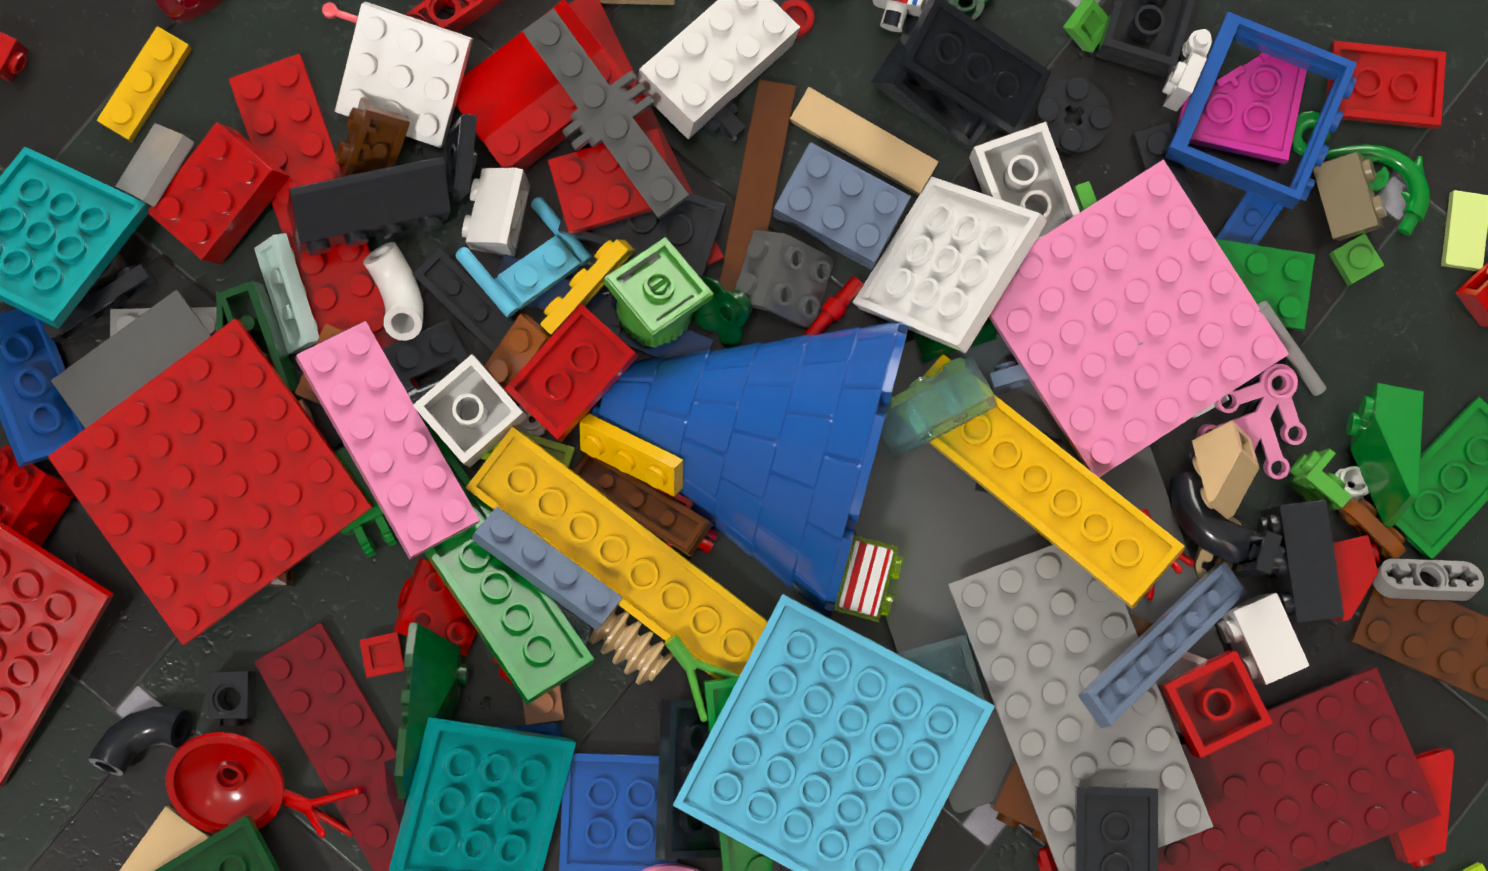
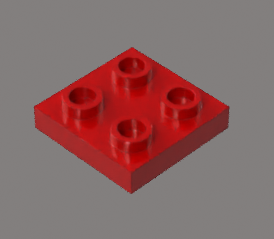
(430, 603)

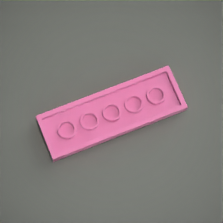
(387, 439)

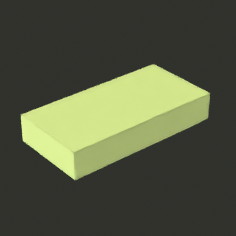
(1465, 231)

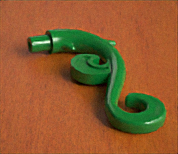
(1413, 174)

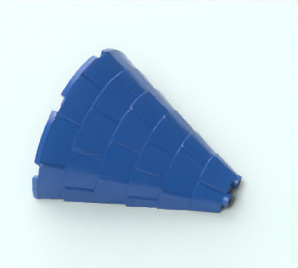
(772, 441)

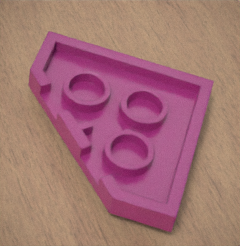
(1252, 110)

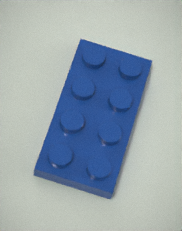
(30, 405)

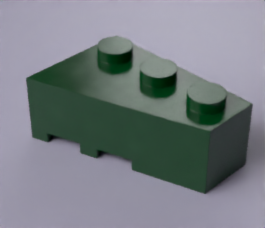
(253, 308)

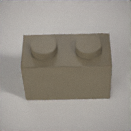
(1350, 196)

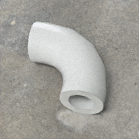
(398, 290)

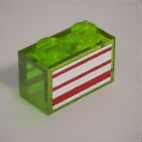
(867, 579)

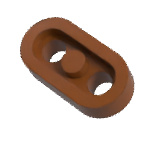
(1362, 519)

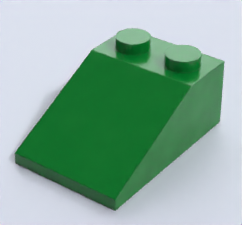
(1388, 447)

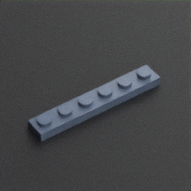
(1162, 645)

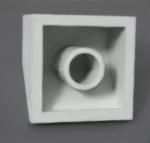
(497, 210)

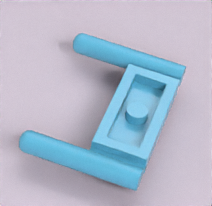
(535, 271)

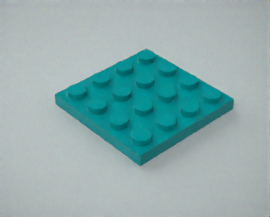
(57, 234)
(482, 799)

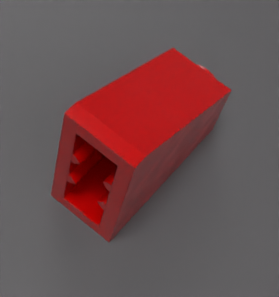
(1428, 838)

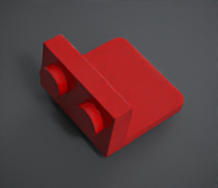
(30, 498)

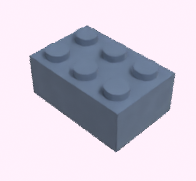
(841, 206)

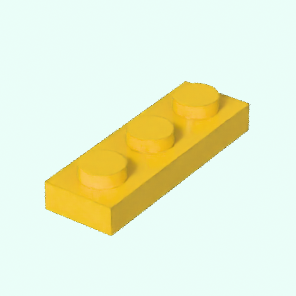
(144, 84)
(587, 283)
(631, 454)

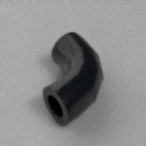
(1206, 525)
(139, 731)

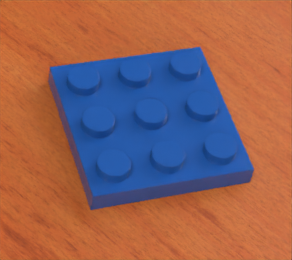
(610, 813)

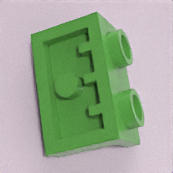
(1314, 484)

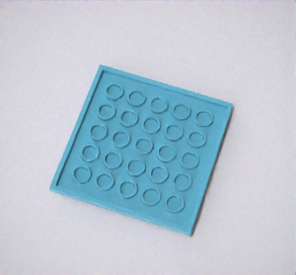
(832, 749)

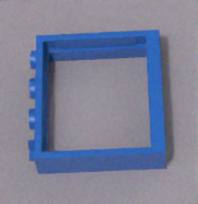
(1286, 49)

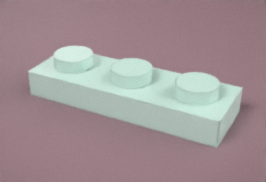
(287, 293)

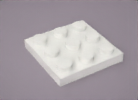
(405, 70)

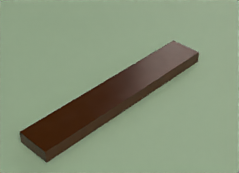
(758, 174)

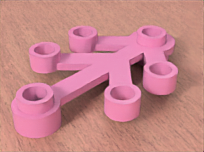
(1258, 423)

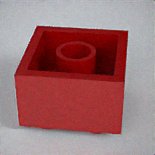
(1214, 704)

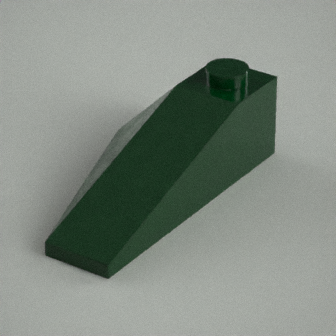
(432, 691)

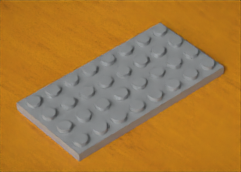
(1039, 641)

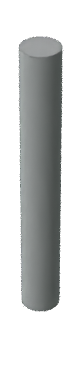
(1295, 355)

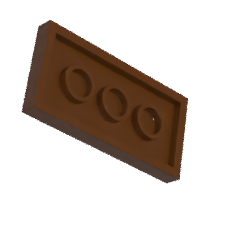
(1427, 637)

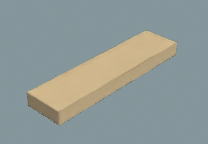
(863, 141)

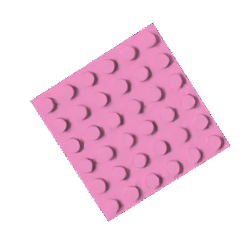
(1127, 276)

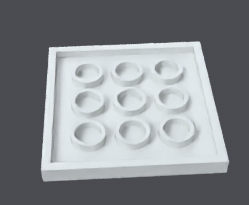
(950, 263)

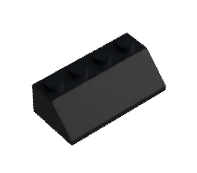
(369, 206)

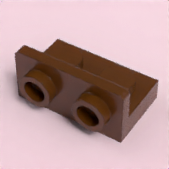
(372, 139)

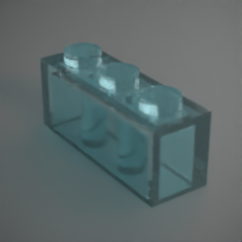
(936, 406)

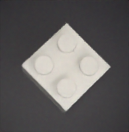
(469, 411)
(1263, 638)

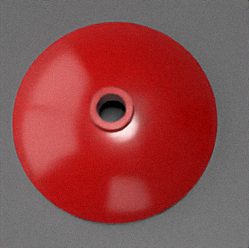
(214, 796)

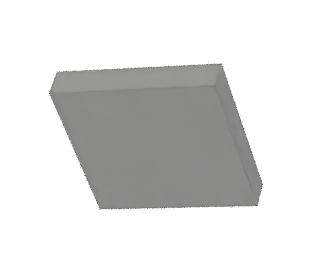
(155, 164)

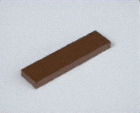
(646, 505)

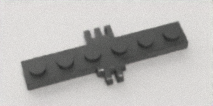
(606, 113)

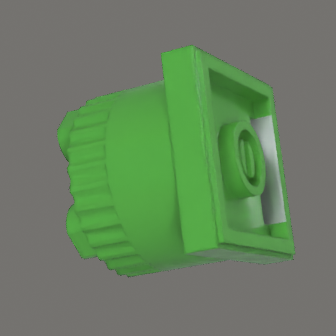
(657, 294)

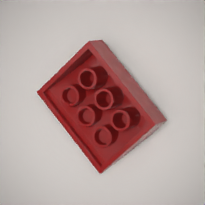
(521, 100)

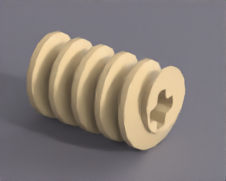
(631, 647)

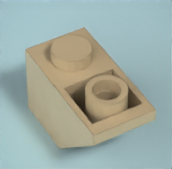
(1226, 466)

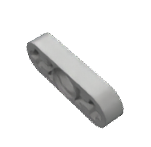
(1440, 570)

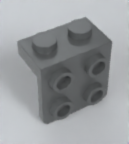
(784, 276)

